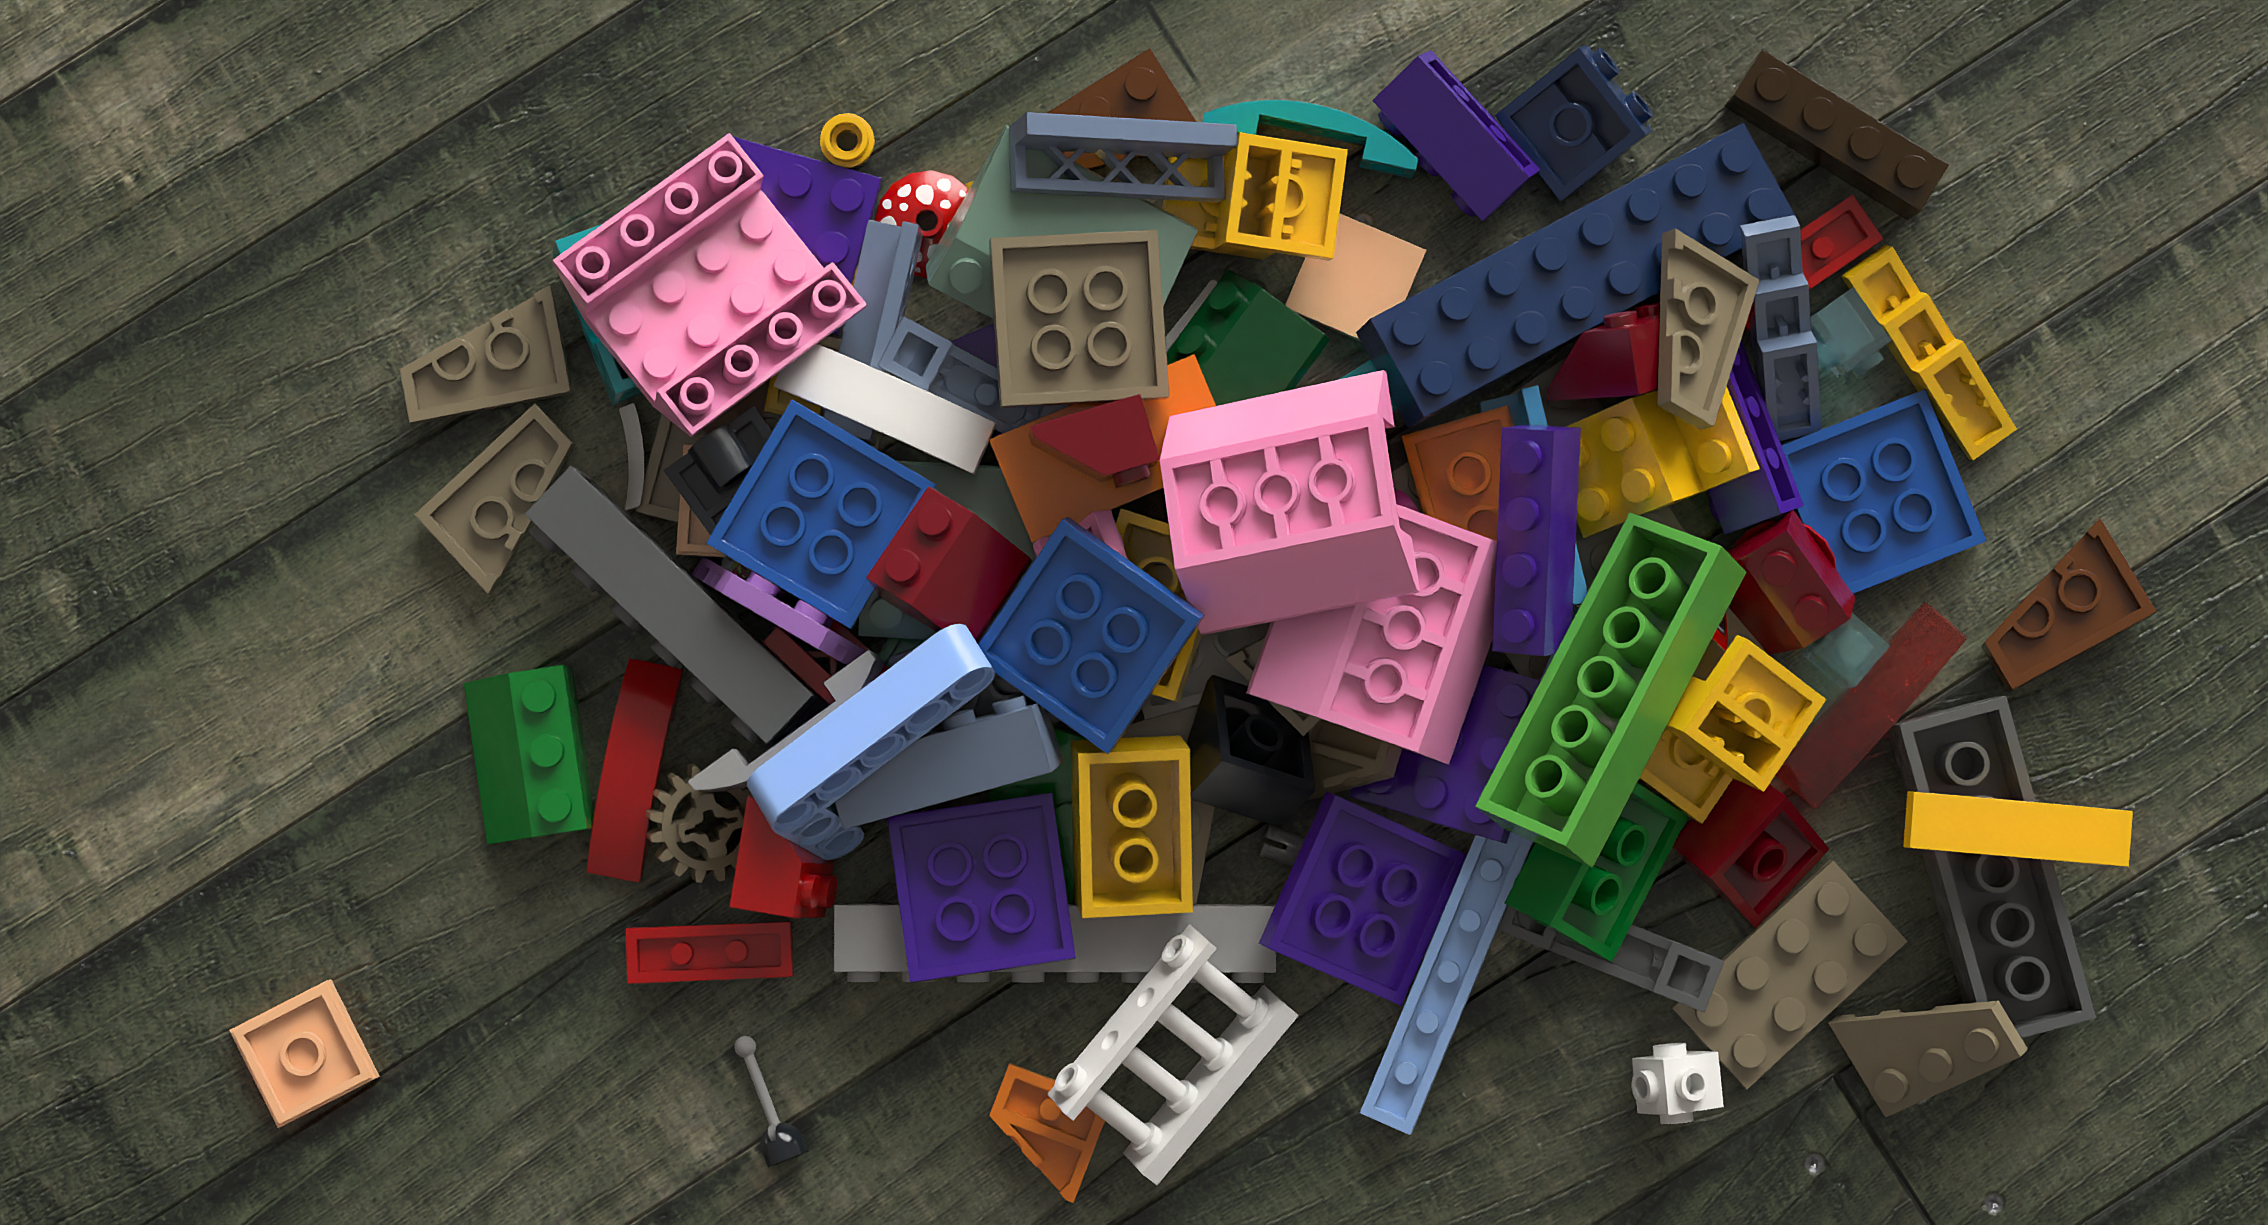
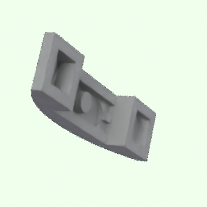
(735, 767)

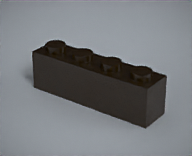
(1836, 135)

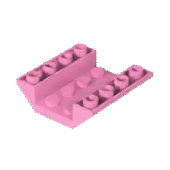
(704, 288)
(1286, 504)
(1399, 662)

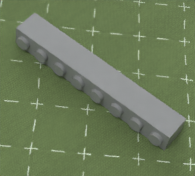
(872, 942)

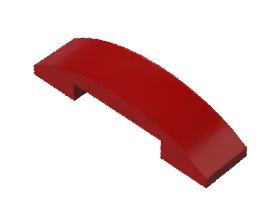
(632, 769)

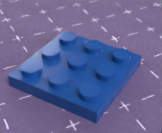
(1884, 492)
(818, 513)
(1088, 634)

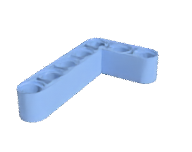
(863, 734)

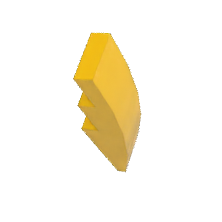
(1931, 353)
(2017, 828)

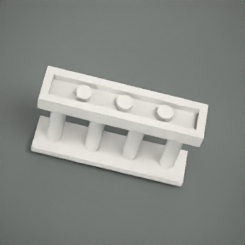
(1208, 1086)

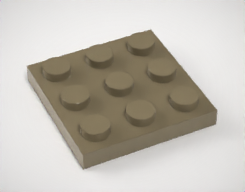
(1078, 318)

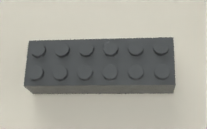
(672, 605)
(1996, 911)

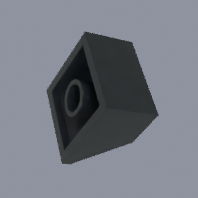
(1247, 755)

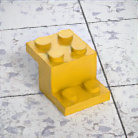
(1276, 199)
(1649, 459)
(1730, 728)

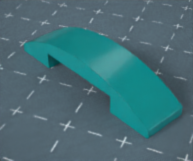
(1380, 149)

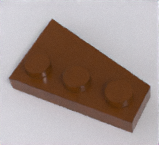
(1131, 91)
(2070, 611)

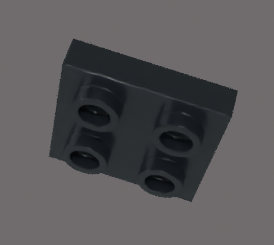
(718, 465)

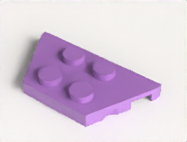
(766, 601)

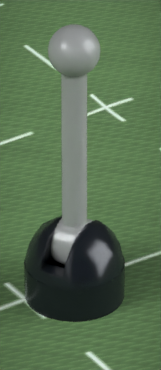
(781, 1139)

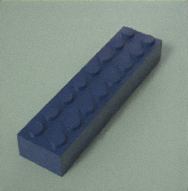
(1566, 276)

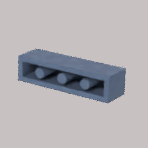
(958, 761)

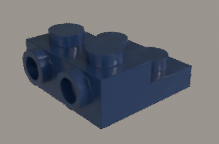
(1576, 120)

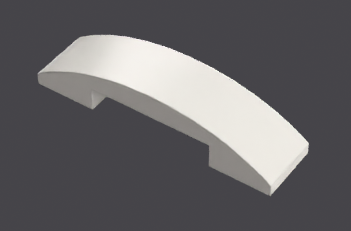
(888, 406)

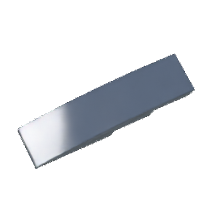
(1782, 326)

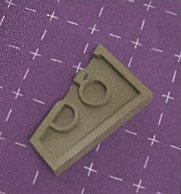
(1700, 327)
(495, 366)
(485, 505)
(1926, 1052)

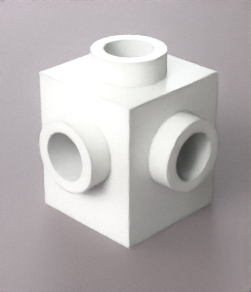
(1676, 1082)

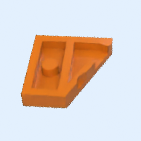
(1043, 1131)

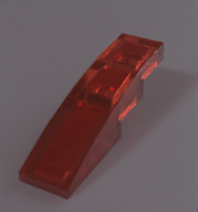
(1870, 709)

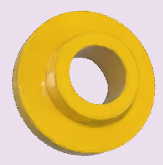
(847, 124)

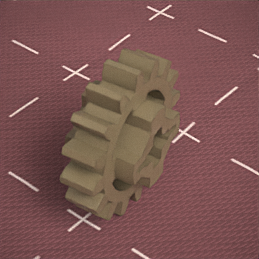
(683, 829)

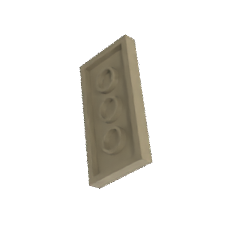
(1792, 973)

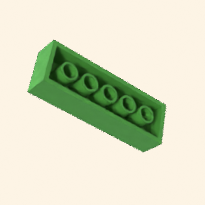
(1611, 688)

